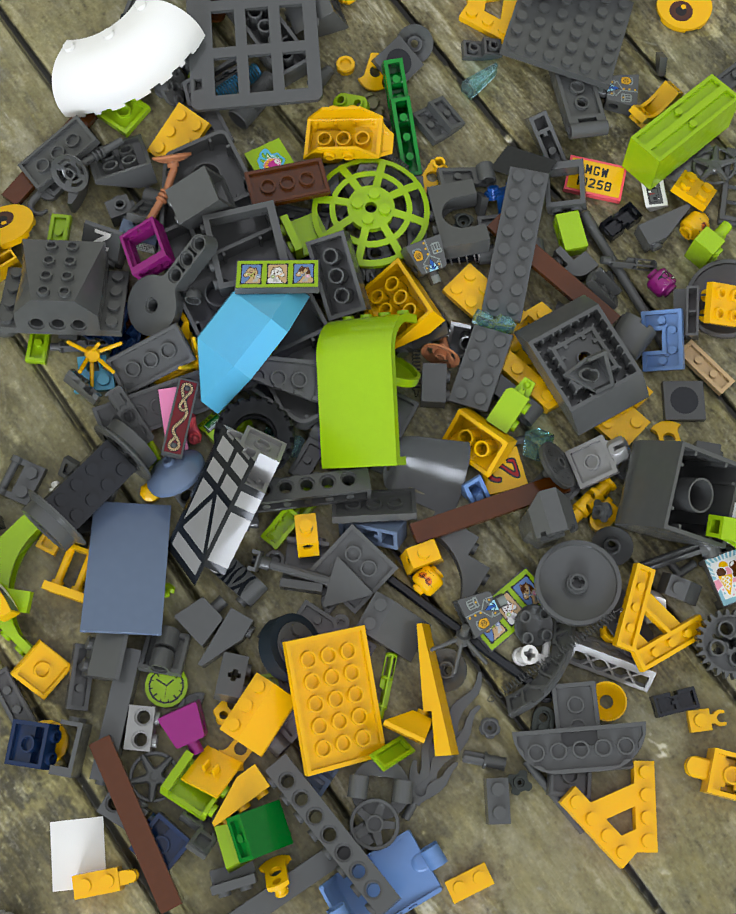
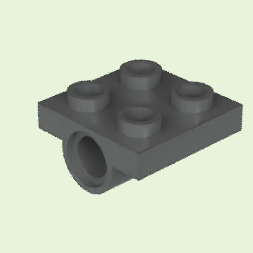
(165, 653)

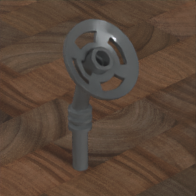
(76, 165)

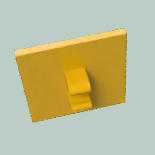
(211, 771)

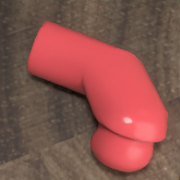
(194, 433)

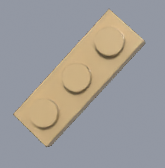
(707, 368)

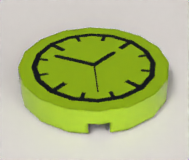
(166, 690)

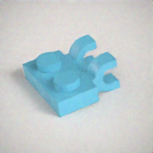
(103, 379)

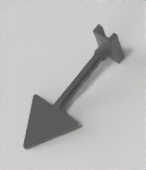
(342, 584)

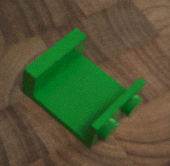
(259, 831)

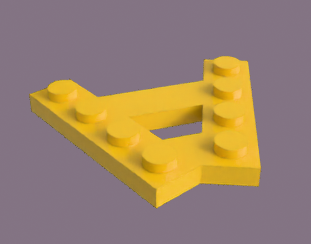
(489, 25)
(640, 602)
(593, 815)

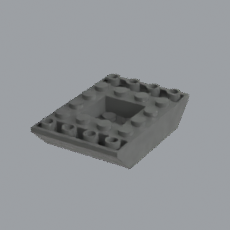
(555, 347)

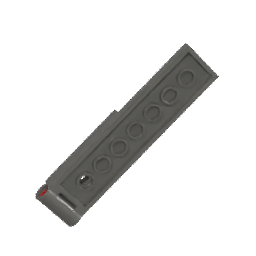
(579, 107)

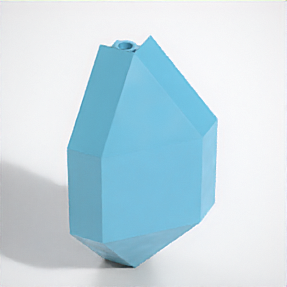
(241, 340)

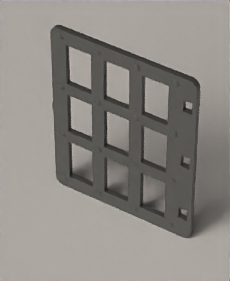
(202, 61)

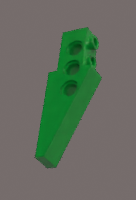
(401, 114)

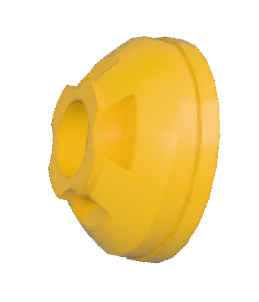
(619, 700)

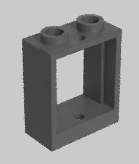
(566, 168)

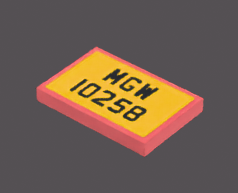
(602, 180)

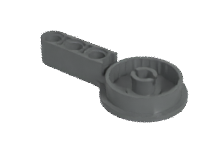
(156, 299)

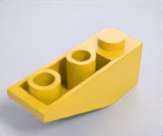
(244, 789)

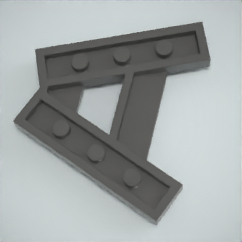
(417, 205)

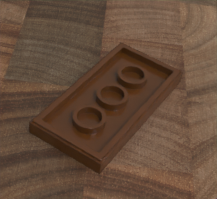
(288, 182)

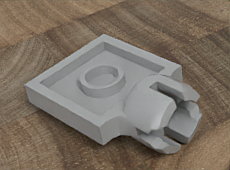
(597, 459)

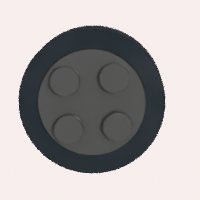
(276, 631)

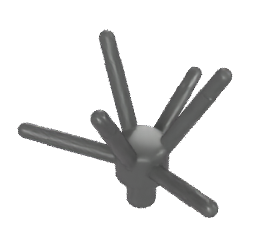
(462, 640)

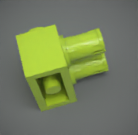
(708, 245)

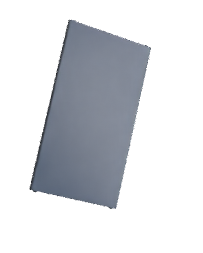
(126, 569)

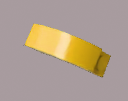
(662, 99)

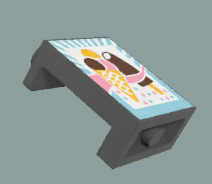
(722, 576)

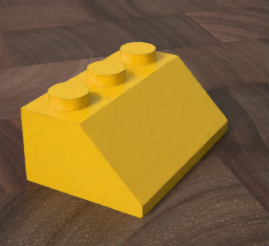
(487, 443)
(258, 714)

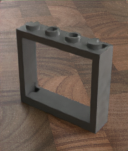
(235, 215)

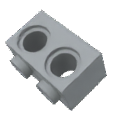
(135, 728)

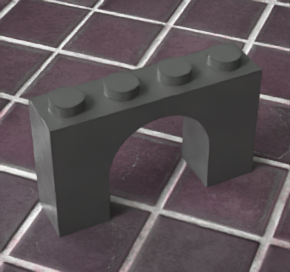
(456, 241)

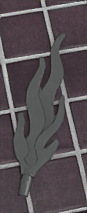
(426, 782)

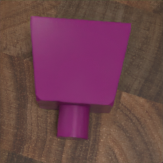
(186, 726)

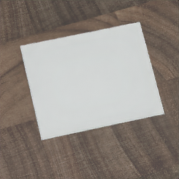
(76, 849)

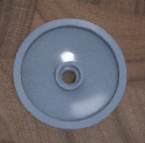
(174, 475)

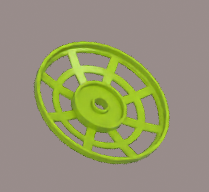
(375, 220)

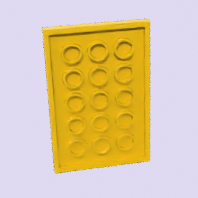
(333, 699)

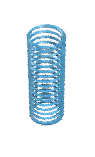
(236, 80)

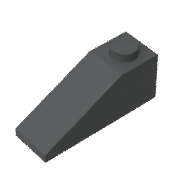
(545, 136)
(655, 232)
(229, 635)

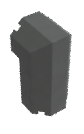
(547, 519)

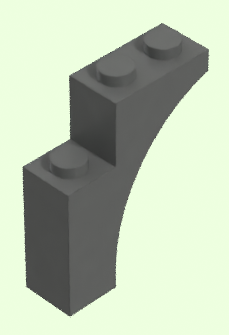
(470, 570)

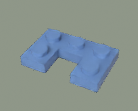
(672, 353)

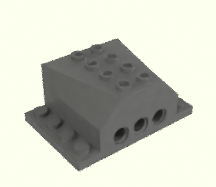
(64, 291)

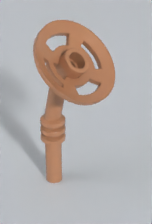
(173, 163)
(440, 353)

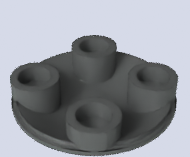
(533, 625)

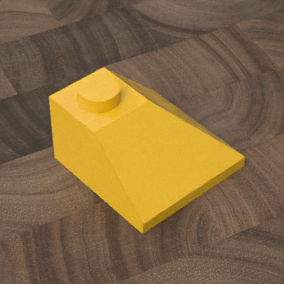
(410, 725)

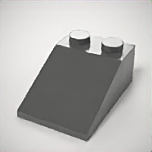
(391, 626)

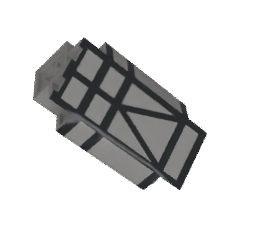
(224, 500)

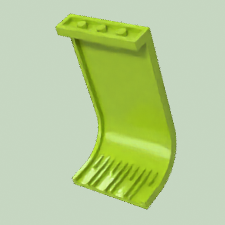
(359, 391)

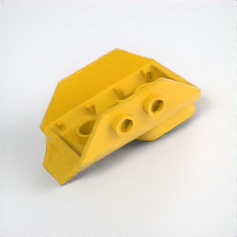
(346, 134)

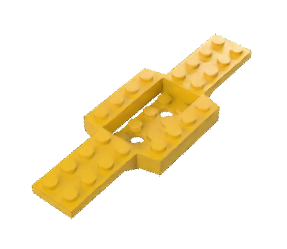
(468, 293)

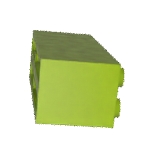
(680, 131)

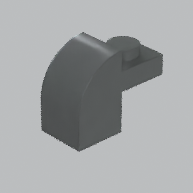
(578, 267)

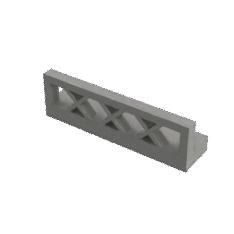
(614, 658)

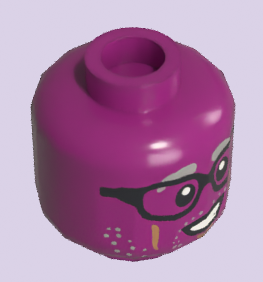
(661, 282)

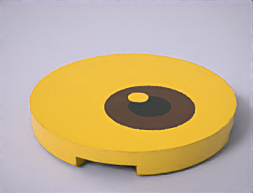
(684, 14)
(15, 224)

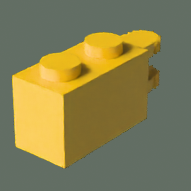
(102, 881)

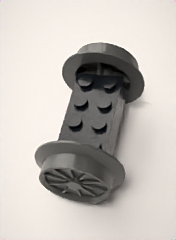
(90, 484)

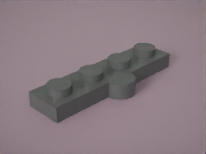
(326, 623)

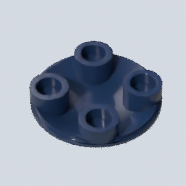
(129, 339)

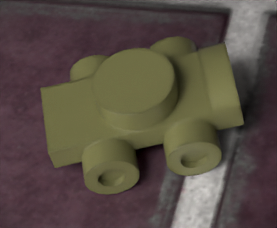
(374, 101)

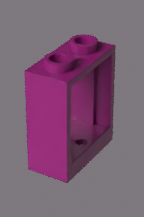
(156, 263)

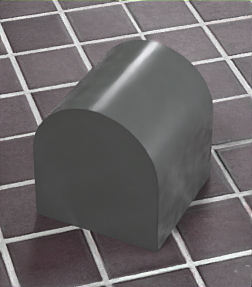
(673, 491)

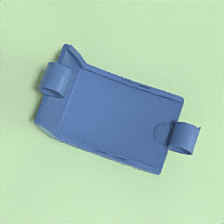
(404, 867)

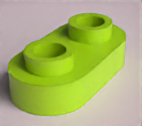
(350, 99)

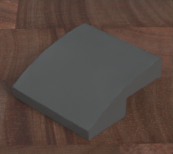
(438, 120)

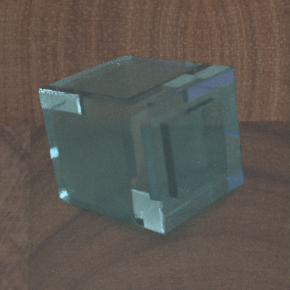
(533, 441)

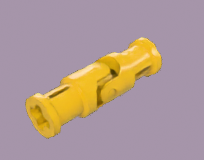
(584, 506)

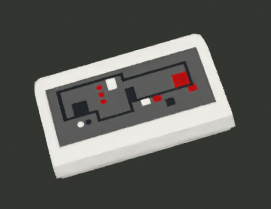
(656, 197)

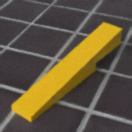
(434, 695)

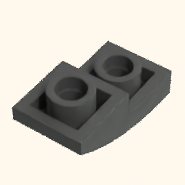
(481, 50)

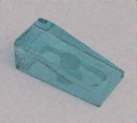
(474, 84)

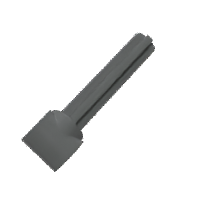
(681, 554)

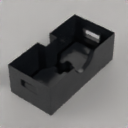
(615, 225)
(674, 704)

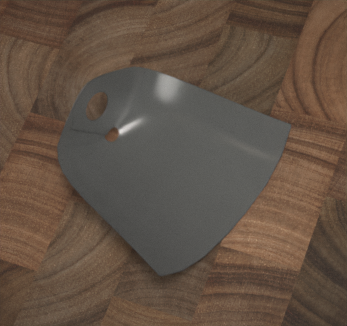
(432, 468)

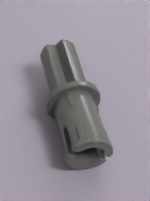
(484, 760)

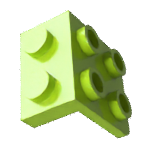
(298, 233)

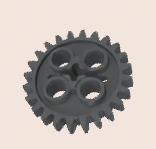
(720, 662)

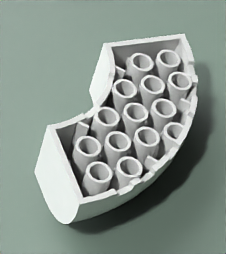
(124, 59)

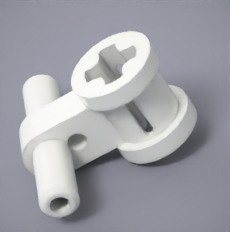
(529, 654)

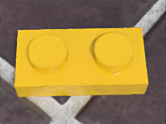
(469, 882)

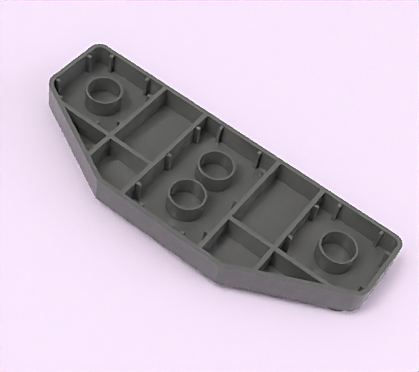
(241, 241)

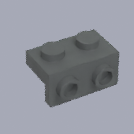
(225, 882)

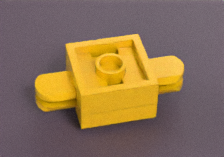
(715, 771)

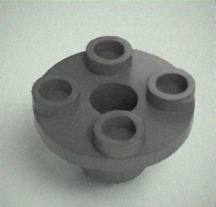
(173, 89)

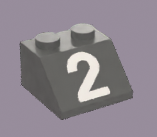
(114, 248)

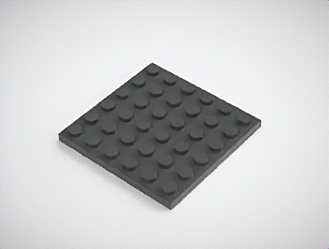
(569, 37)

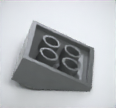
(125, 166)

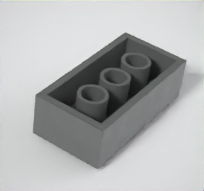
(340, 275)

